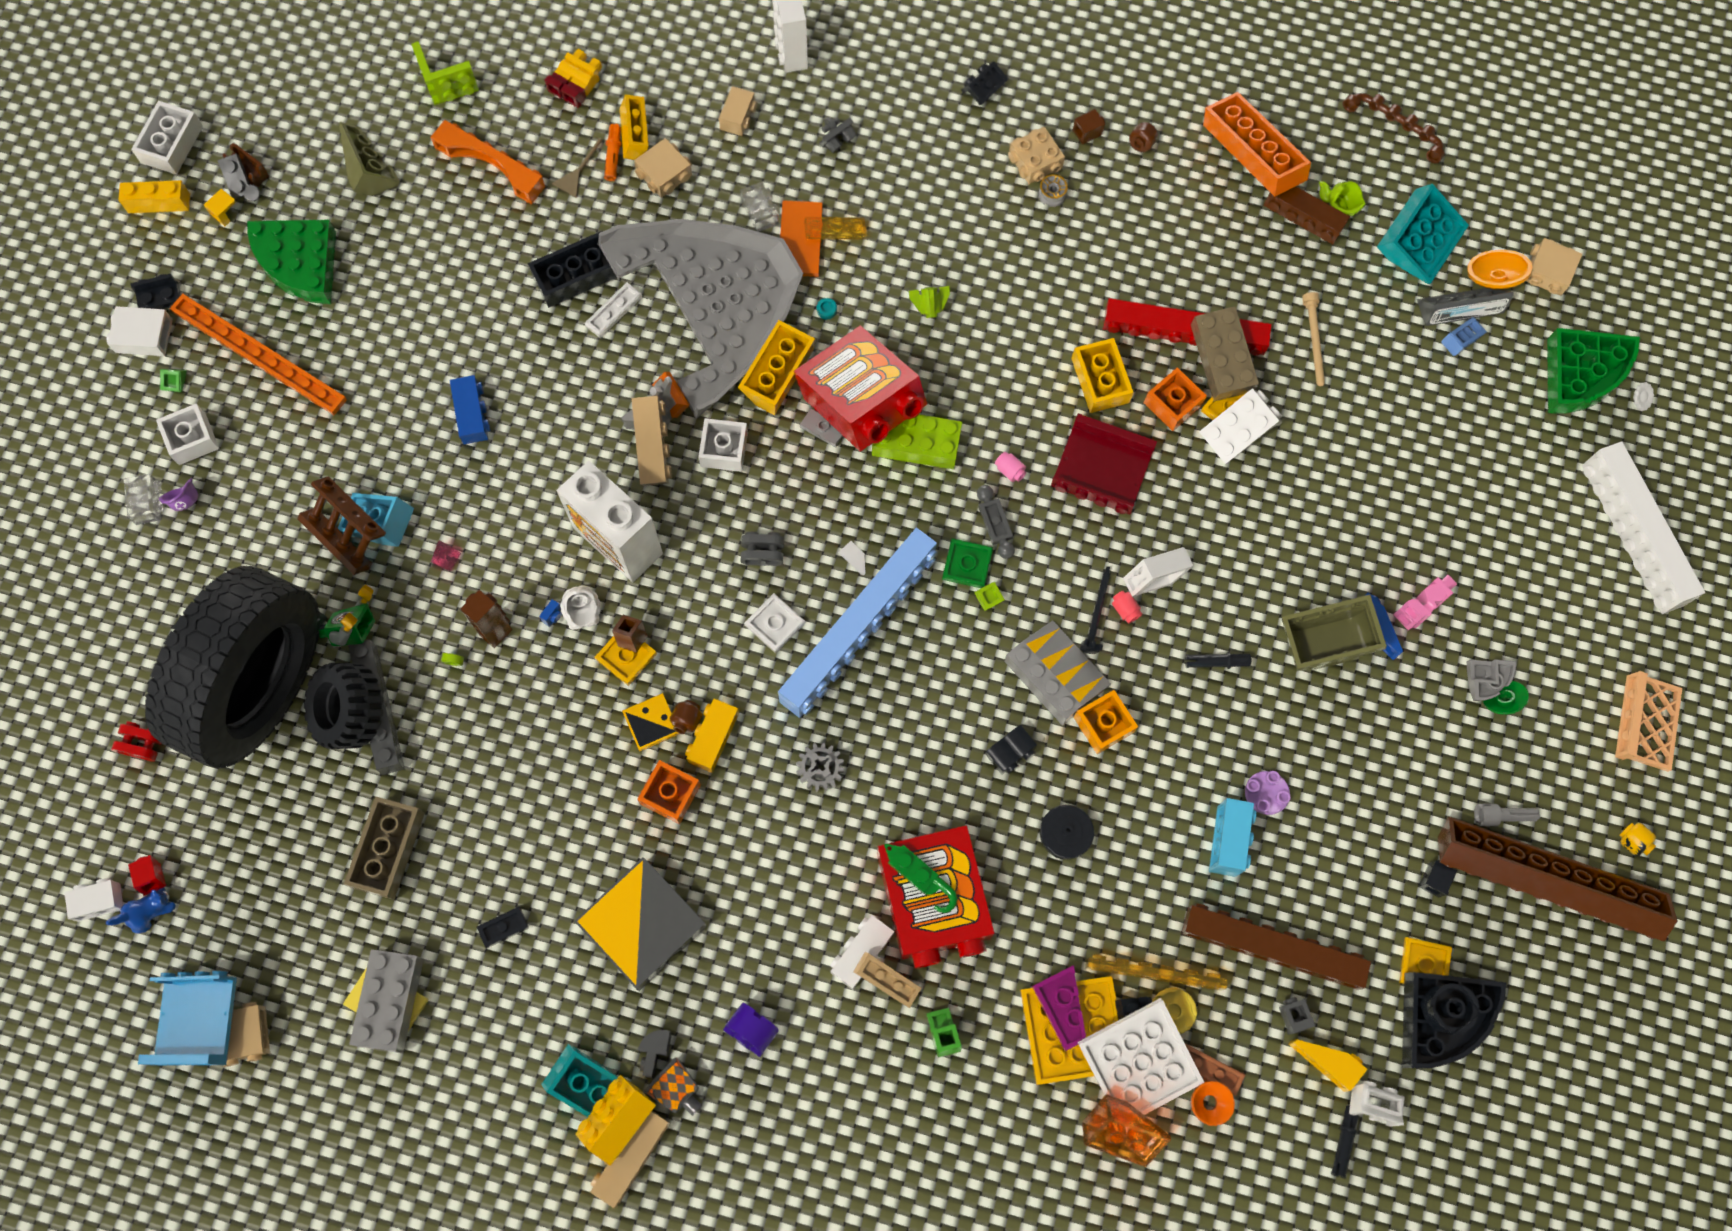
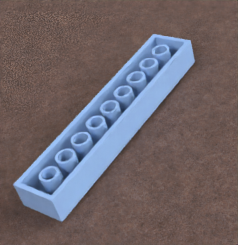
(857, 623)

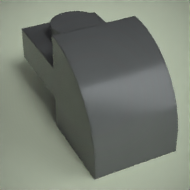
(654, 1044)

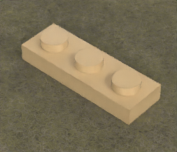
(887, 979)

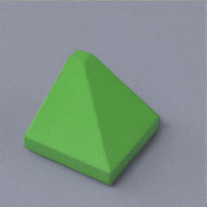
(172, 379)

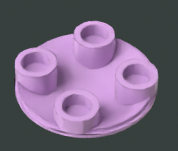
(1267, 792)

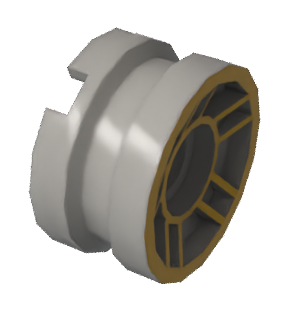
(1055, 184)

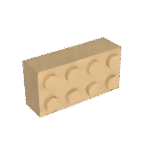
(650, 440)

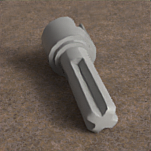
(1493, 815)

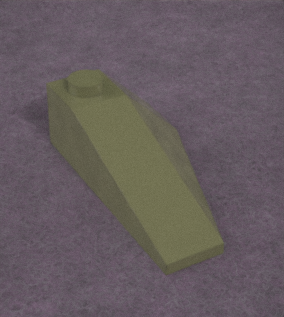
(363, 164)

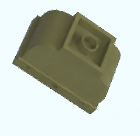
(1334, 633)

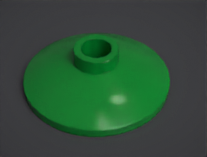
(1510, 700)

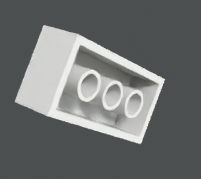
(790, 34)

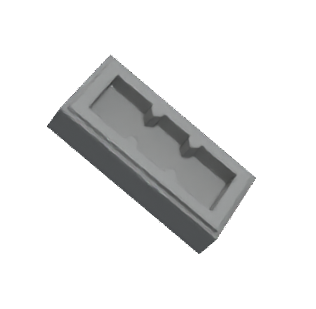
(821, 428)

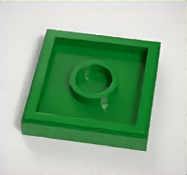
(967, 563)

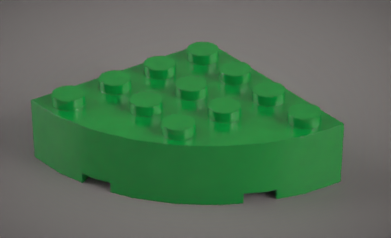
(296, 255)
(1586, 367)

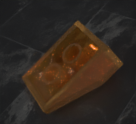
(1123, 1131)

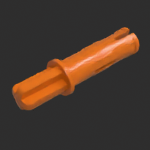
(613, 144)

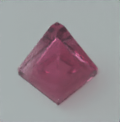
(445, 556)

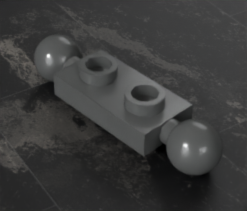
(995, 521)

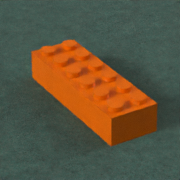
(1256, 144)

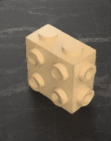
(1036, 155)
(663, 168)
(1553, 266)
(248, 1034)

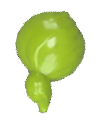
(1344, 197)

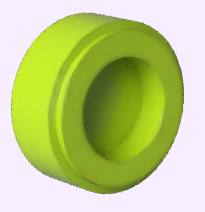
(452, 659)

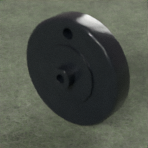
(1066, 832)

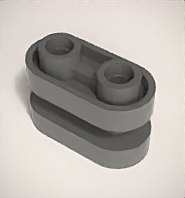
(757, 548)

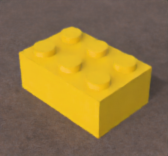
(1102, 375)
(614, 1119)

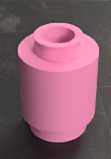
(1010, 467)

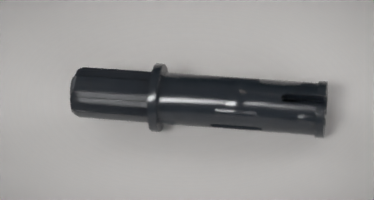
(1218, 660)
(1345, 1144)

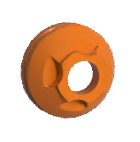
(1224, 1103)

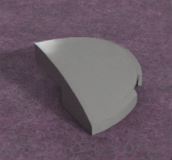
(1489, 677)

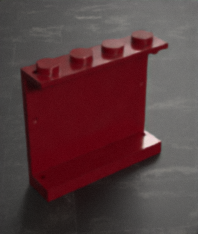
(1103, 464)

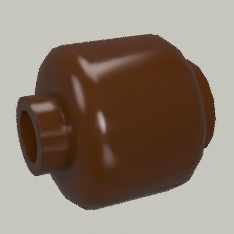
(1143, 137)
(686, 717)

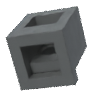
(1304, 1018)

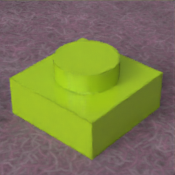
(989, 596)

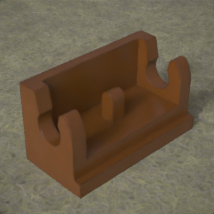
(254, 169)

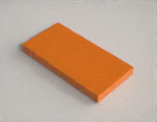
(793, 232)

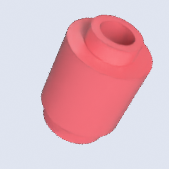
(1126, 606)

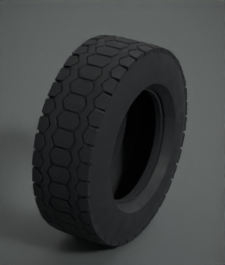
(232, 666)

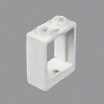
(1158, 571)

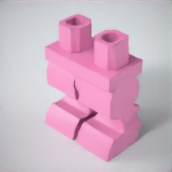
(1419, 609)

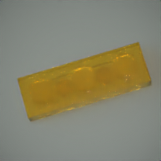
(835, 228)

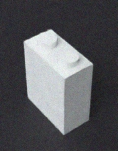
(139, 331)

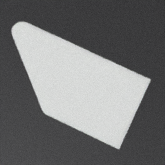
(854, 556)

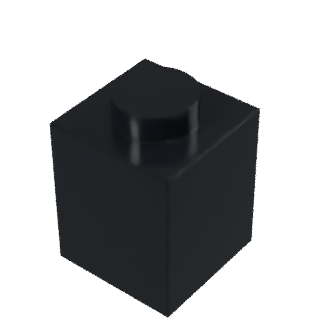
(1437, 878)

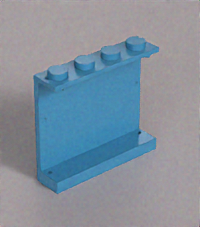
(193, 1019)

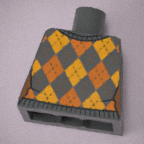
(675, 1088)

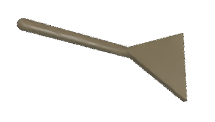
(569, 182)

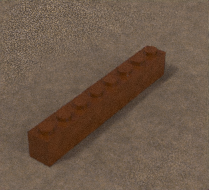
(1276, 947)

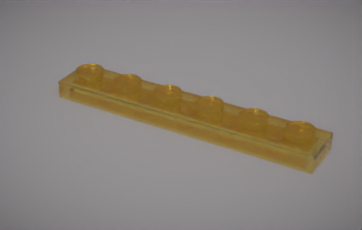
(1165, 974)

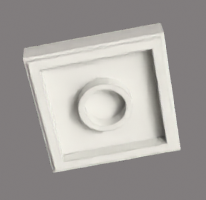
(774, 623)

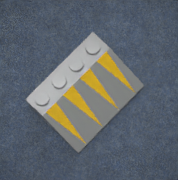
(1056, 672)

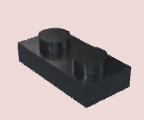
(502, 927)

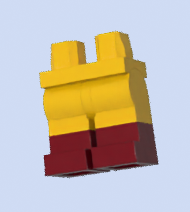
(574, 78)

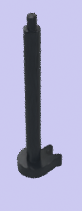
(1089, 645)

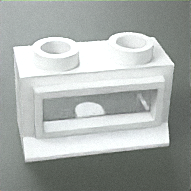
(1377, 1103)

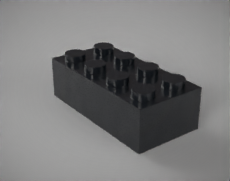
(571, 270)

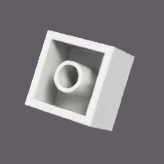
(187, 434)
(723, 445)

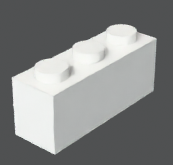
(870, 939)

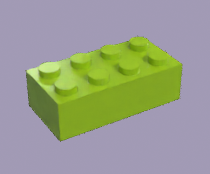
(922, 441)

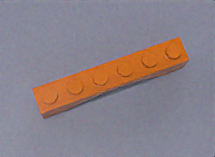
(457, 143)

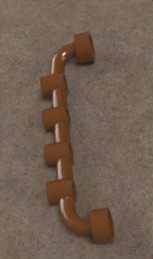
(1408, 123)

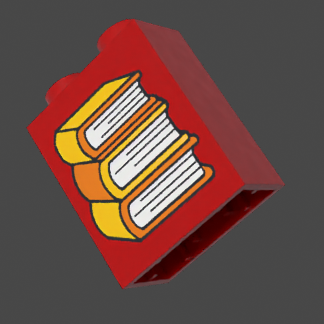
(861, 388)
(920, 927)

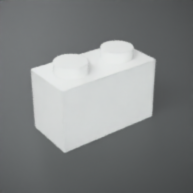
(93, 900)

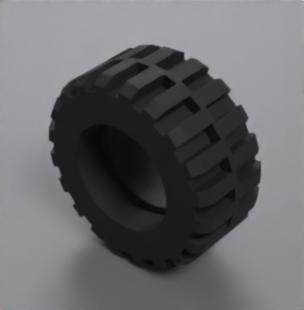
(343, 705)

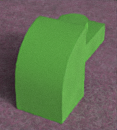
(943, 1032)

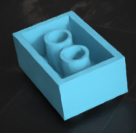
(1232, 837)

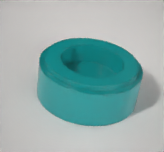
(826, 308)

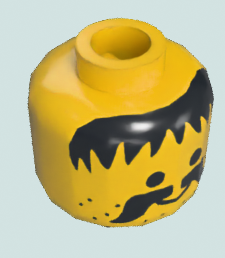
(1638, 839)

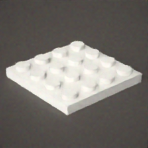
(1142, 1059)

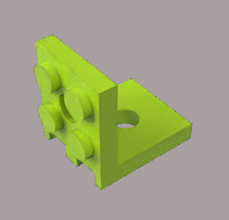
(441, 82)

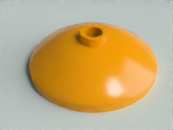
(1499, 269)

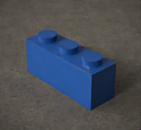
(469, 409)

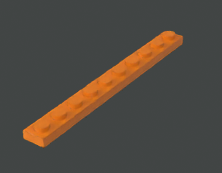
(258, 354)

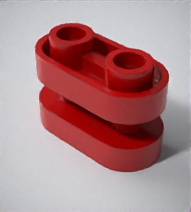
(133, 731)

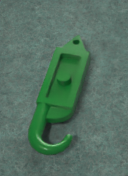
(920, 875)

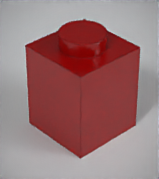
(146, 874)

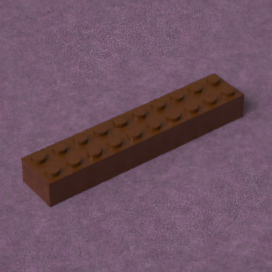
(1556, 879)

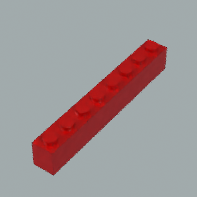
(1172, 324)

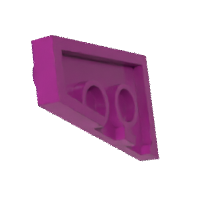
(1062, 1007)

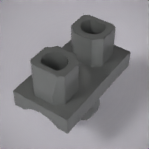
(844, 129)

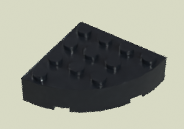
(1430, 1048)

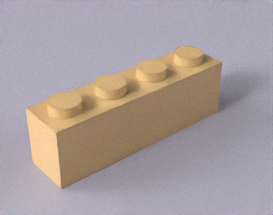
(618, 1177)

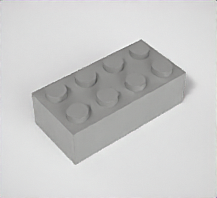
(386, 1001)

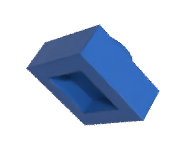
(551, 613)

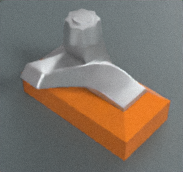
(670, 393)

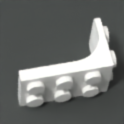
(1241, 425)

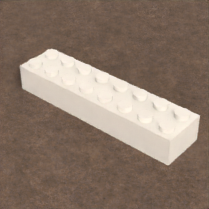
(1642, 528)

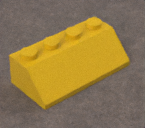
(774, 366)

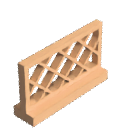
(1633, 716)

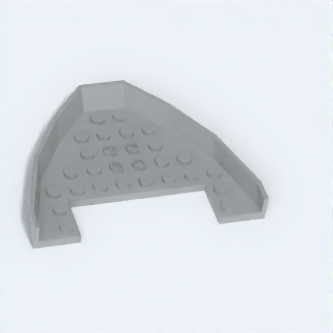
(726, 284)

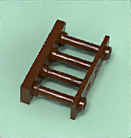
(333, 539)

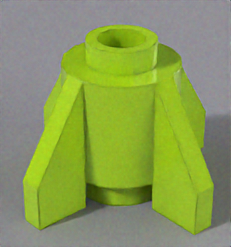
(930, 301)

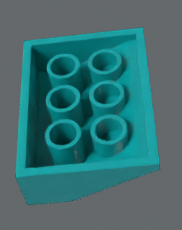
(1423, 234)

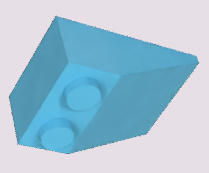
(388, 512)

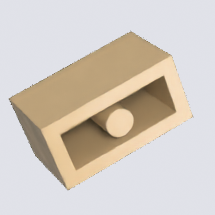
(737, 111)

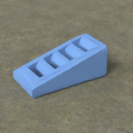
(1463, 337)

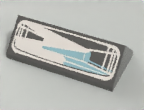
(1464, 305)

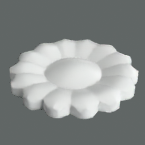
(1643, 396)

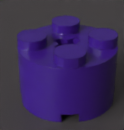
(751, 1029)

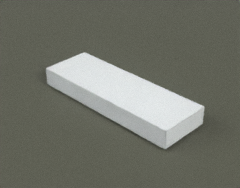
(613, 310)

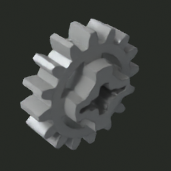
(827, 761)

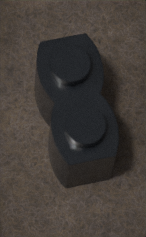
(1011, 749)

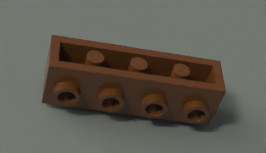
(1308, 213)
(486, 617)

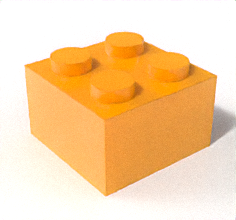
(1105, 722)

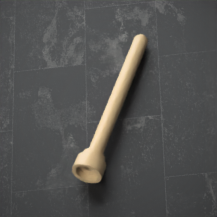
(1311, 302)

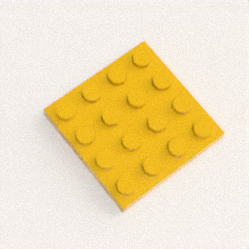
(1047, 1054)

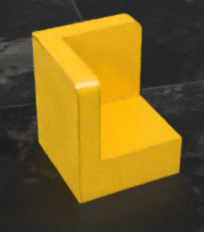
(218, 205)

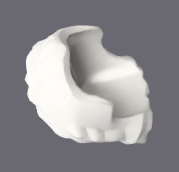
(580, 607)

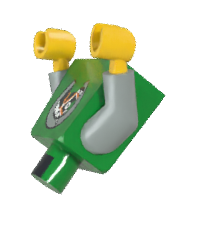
(351, 624)

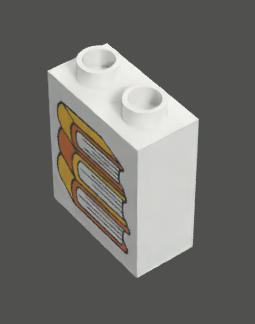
(610, 521)

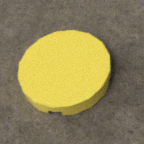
(1180, 1007)

